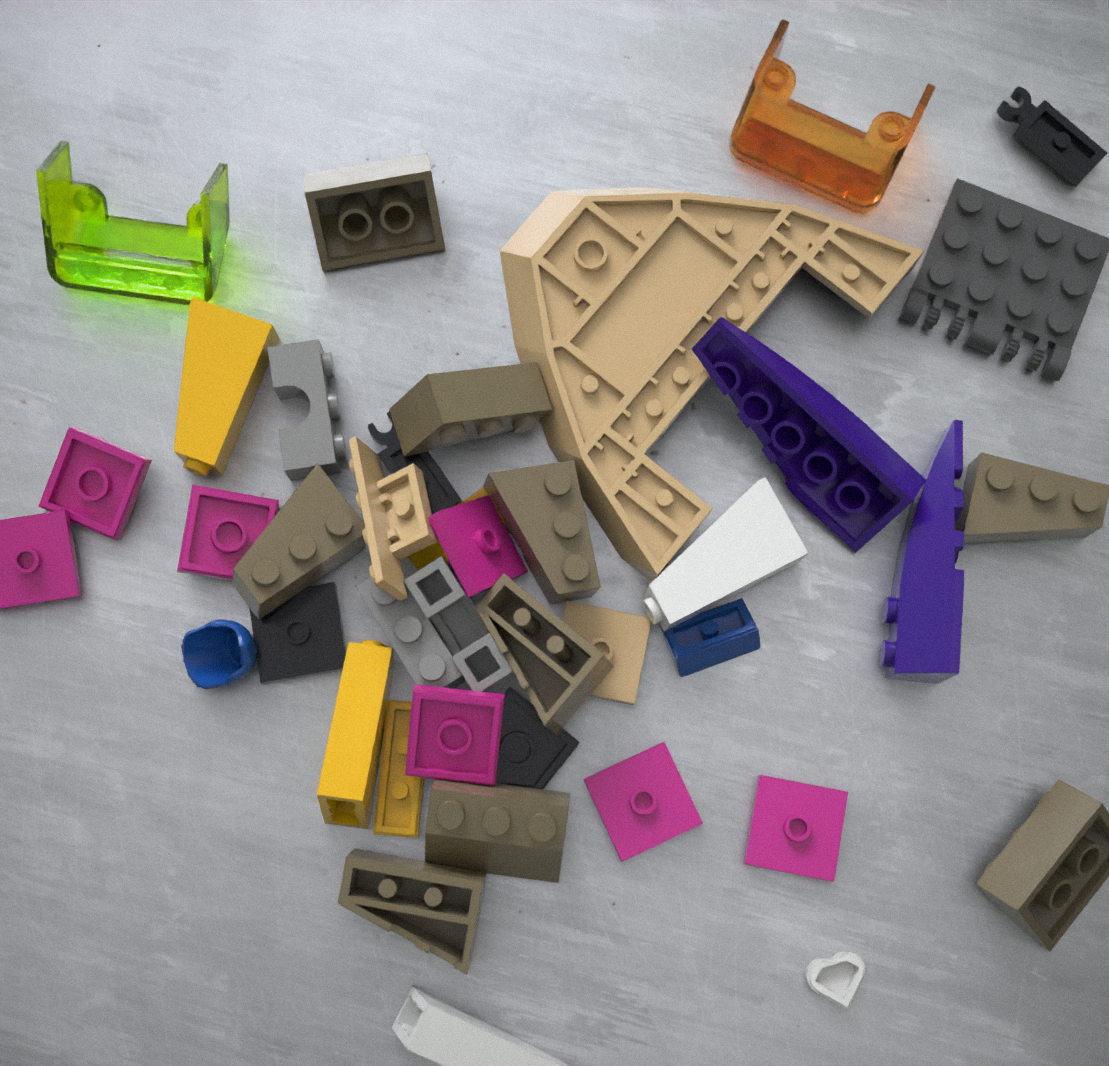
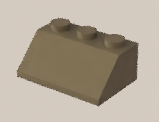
(374, 211)
(497, 829)
(1051, 864)

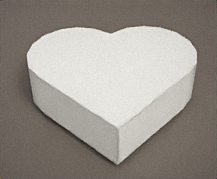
(836, 978)

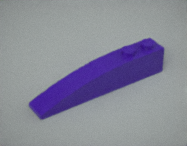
(815, 440)
(926, 587)

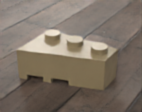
(469, 406)
(1026, 502)
(550, 526)
(299, 545)
(546, 654)
(417, 900)

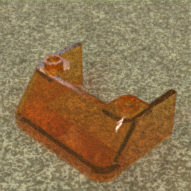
(813, 147)

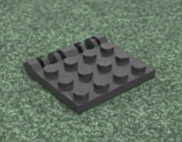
(1010, 274)

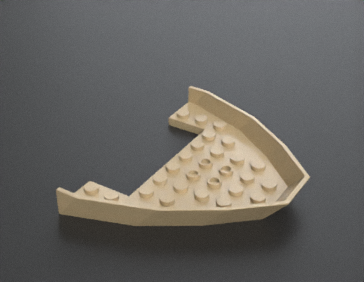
(617, 296)

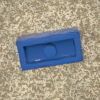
(712, 638)

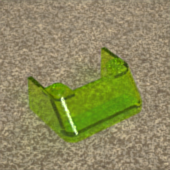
(130, 255)

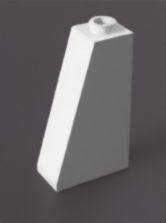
(731, 556)
(458, 1038)

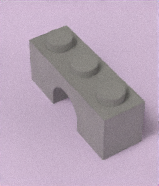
(303, 373)
(456, 618)
(412, 637)

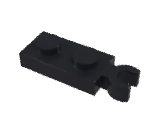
(1052, 137)
(439, 490)

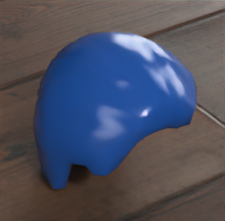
(218, 653)

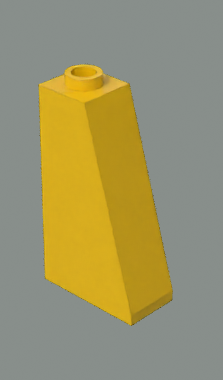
(218, 383)
(356, 735)

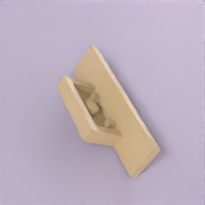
(393, 516)

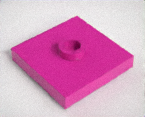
(95, 482)
(221, 530)
(477, 544)
(37, 559)
(454, 734)
(642, 801)
(795, 828)

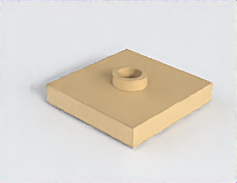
(622, 641)

